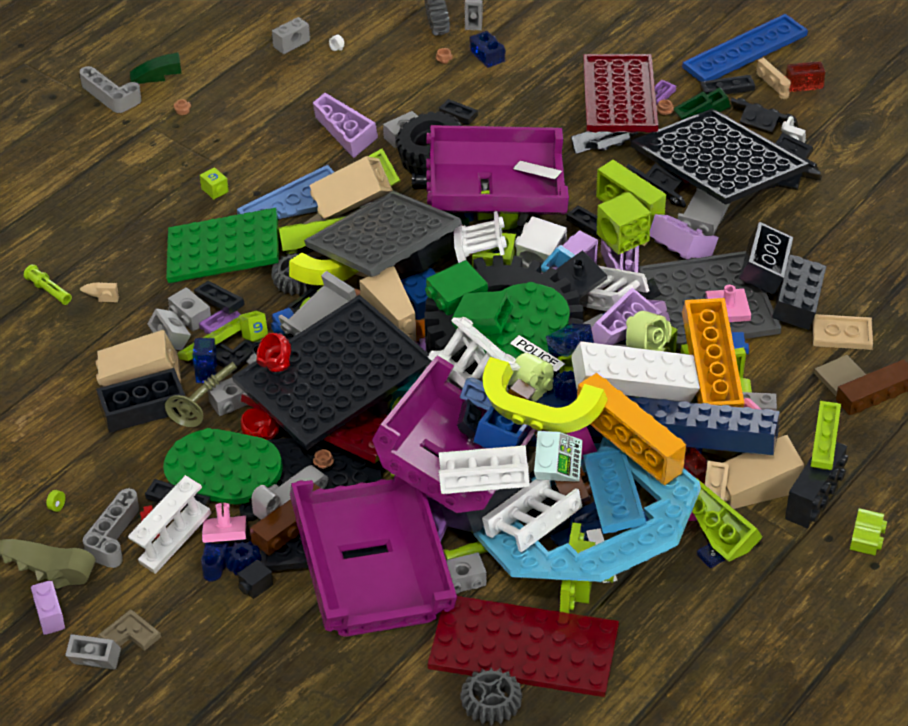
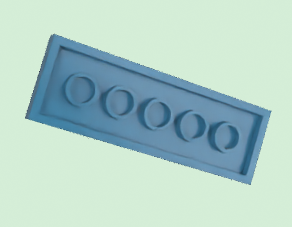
(614, 490)

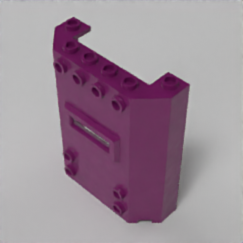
(471, 153)
(429, 419)
(376, 589)

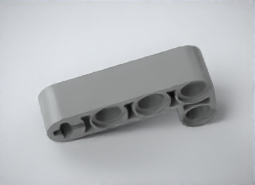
(114, 97)
(266, 501)
(103, 535)

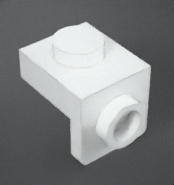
(789, 129)

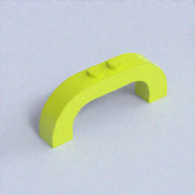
(309, 270)
(539, 416)

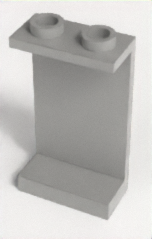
(704, 213)
(323, 302)

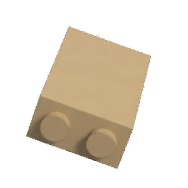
(350, 187)
(390, 298)
(137, 359)
(761, 476)

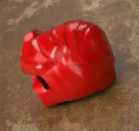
(274, 352)
(259, 424)

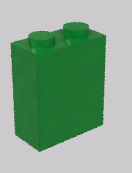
(450, 285)
(485, 310)

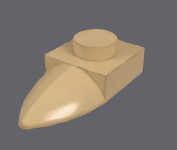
(104, 291)

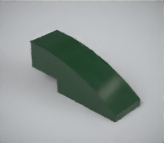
(156, 69)
(716, 99)

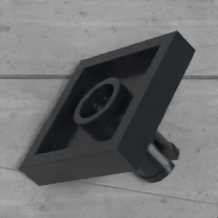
(582, 273)

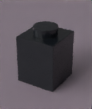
(255, 579)

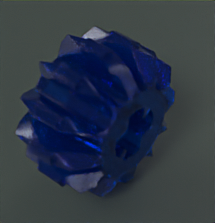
(565, 386)
(241, 556)

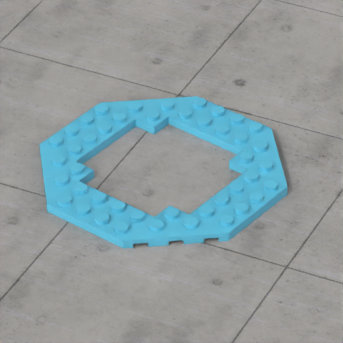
(608, 558)

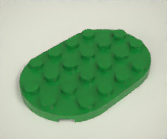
(535, 314)
(224, 464)

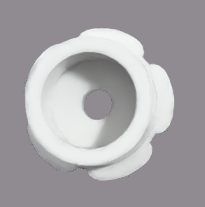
(336, 43)

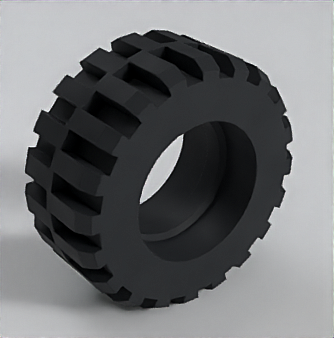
(413, 139)

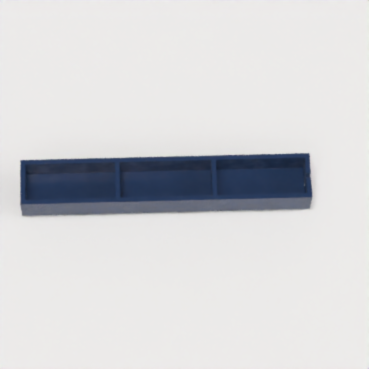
(704, 424)

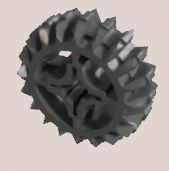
(437, 16)
(283, 281)
(492, 704)

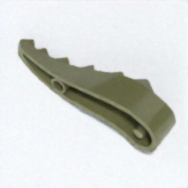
(56, 564)

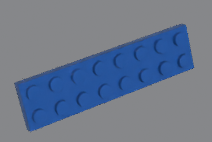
(745, 48)

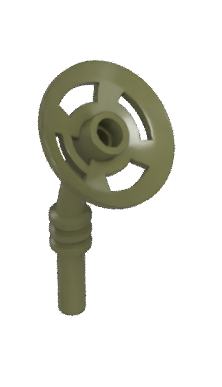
(188, 404)

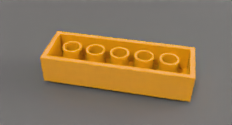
(713, 351)
(637, 433)

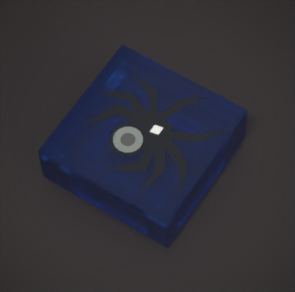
(710, 556)

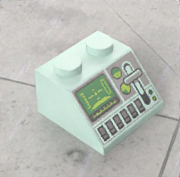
(557, 457)

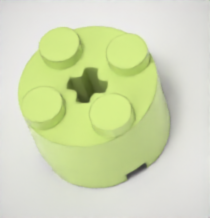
(647, 331)
(535, 373)

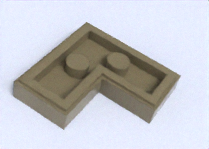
(131, 627)

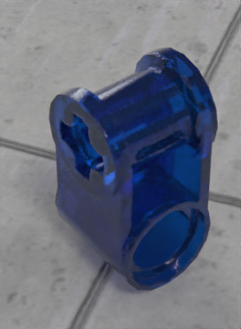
(213, 560)

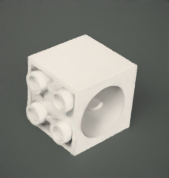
(539, 240)

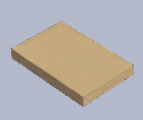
(842, 332)

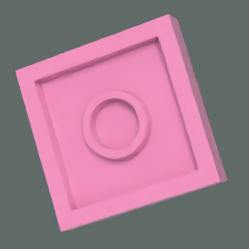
(736, 302)
(224, 527)

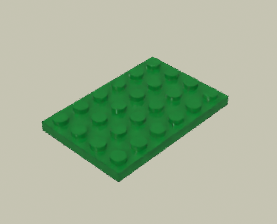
(222, 245)

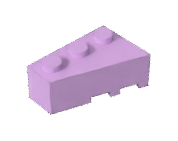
(681, 238)
(626, 261)

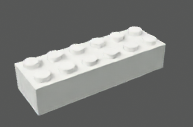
(638, 370)

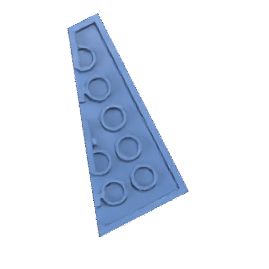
(290, 199)

